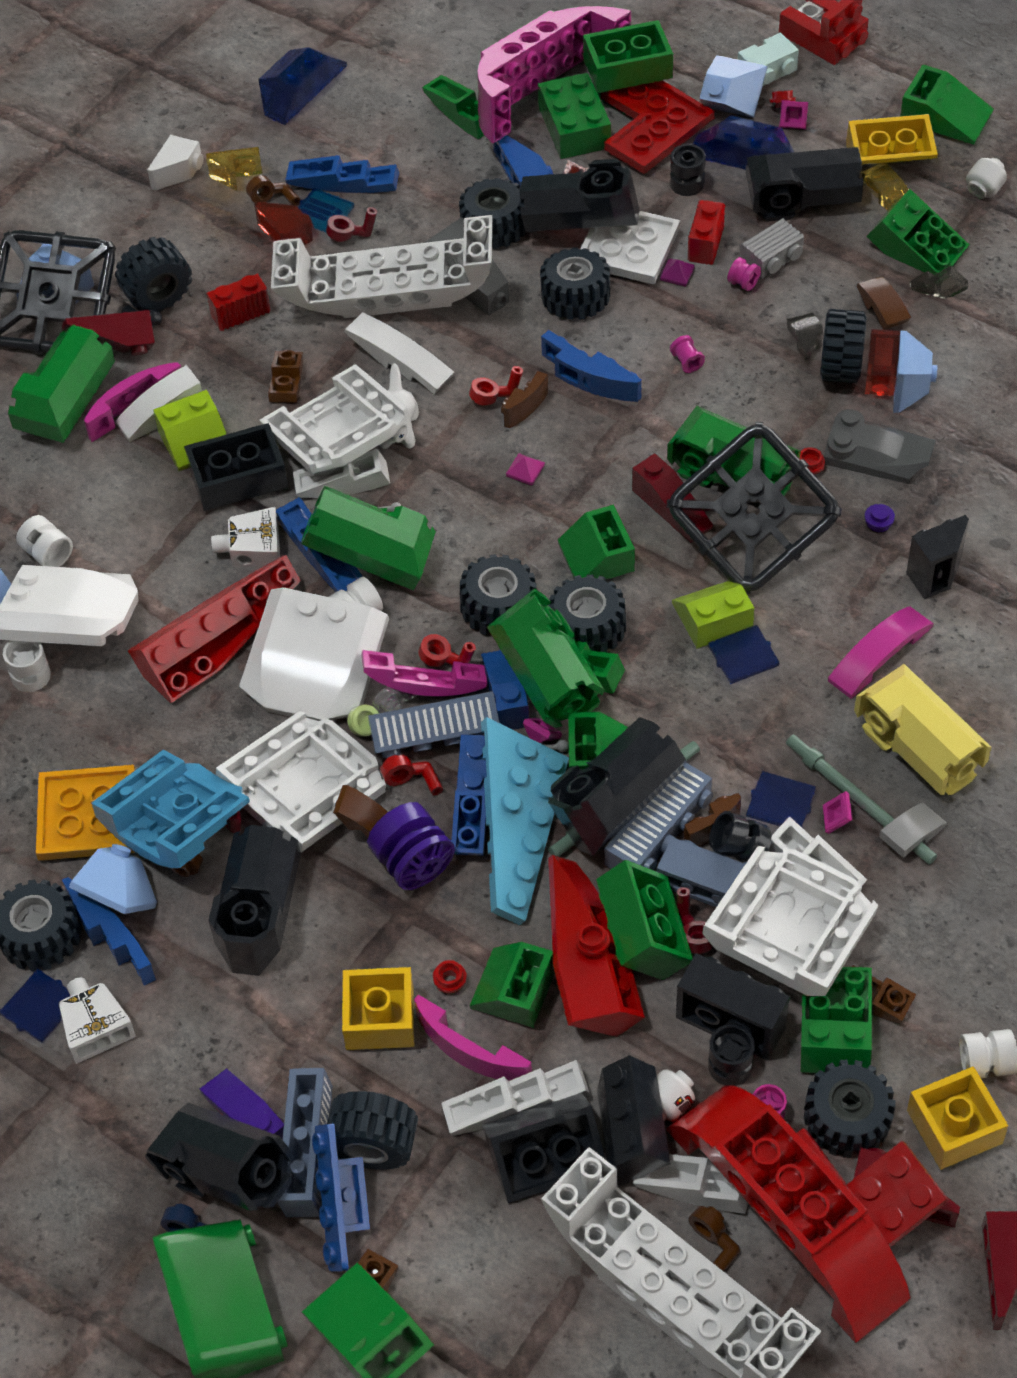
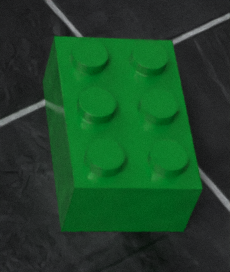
(628, 56)
(574, 115)
(644, 920)

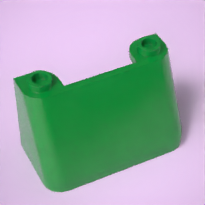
(219, 1300)

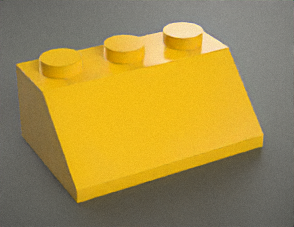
(892, 139)

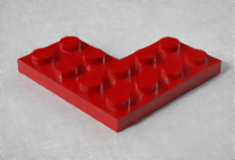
(661, 122)
(892, 1189)

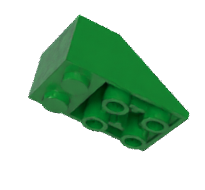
(950, 104)
(917, 236)
(838, 1023)
(367, 1327)

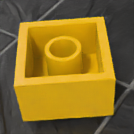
(378, 1008)
(957, 1117)

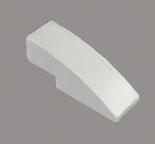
(139, 416)
(357, 476)
(794, 837)
(693, 1182)

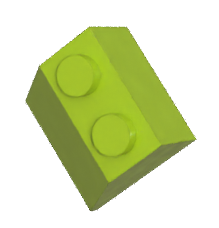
(187, 423)
(715, 612)

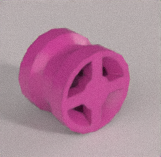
(744, 274)

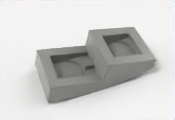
(912, 828)

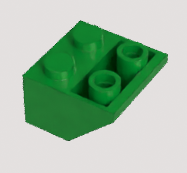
(598, 545)
(590, 735)
(515, 983)

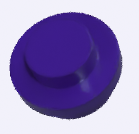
(879, 517)

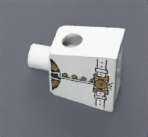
(250, 539)
(93, 1020)

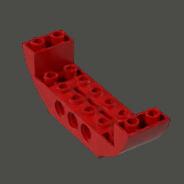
(800, 1204)

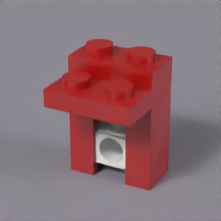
(826, 27)

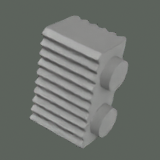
(773, 247)

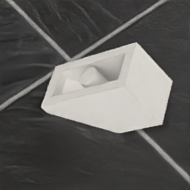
(175, 162)

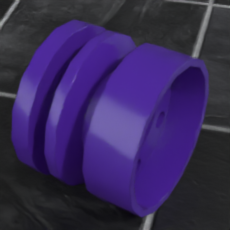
(410, 845)

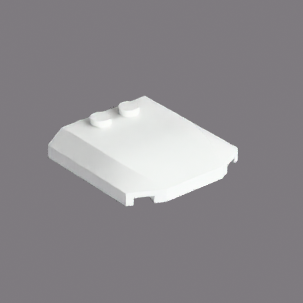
(339, 422)
(66, 605)
(311, 654)
(298, 776)
(791, 919)

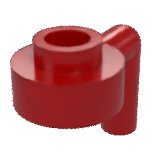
(485, 391)
(441, 646)
(399, 769)

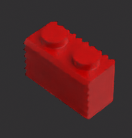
(706, 232)
(238, 301)

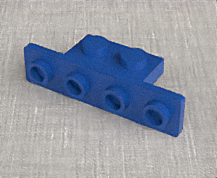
(342, 1196)

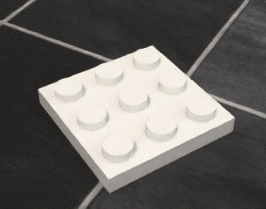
(635, 250)

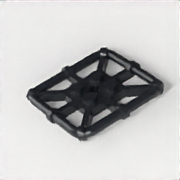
(62, 278)
(753, 487)

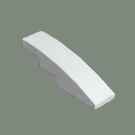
(393, 347)
(506, 1098)

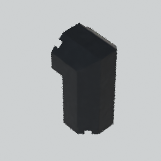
(803, 179)
(580, 199)
(615, 785)
(254, 898)
(222, 1158)

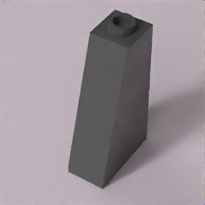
(495, 290)

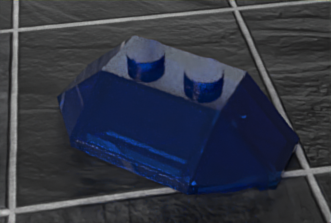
(296, 81)
(739, 138)

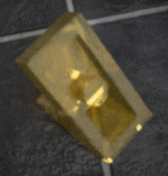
(229, 164)

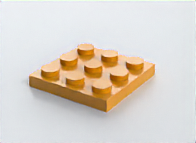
(66, 815)

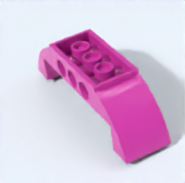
(534, 56)

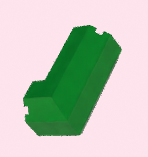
(62, 385)
(706, 435)
(369, 537)
(546, 659)

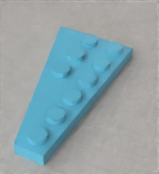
(517, 814)

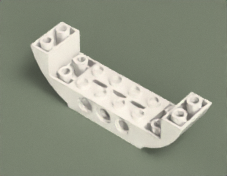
(386, 277)
(671, 1279)

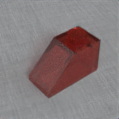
(284, 222)
(882, 362)

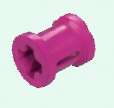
(684, 349)

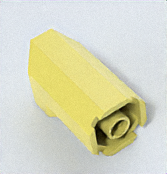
(922, 730)

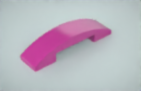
(116, 400)
(877, 648)
(422, 681)
(465, 1052)

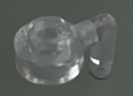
(390, 700)

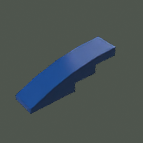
(348, 177)
(336, 573)
(104, 925)

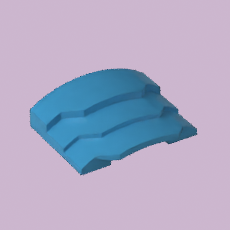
(168, 809)

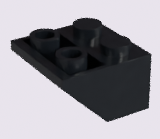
(936, 556)

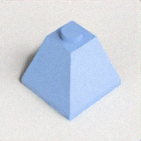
(733, 86)
(913, 372)
(116, 880)

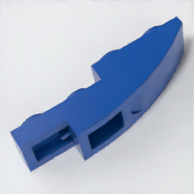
(592, 374)
(469, 814)

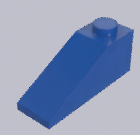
(519, 160)
(507, 690)

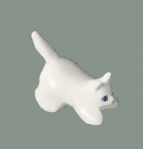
(405, 433)

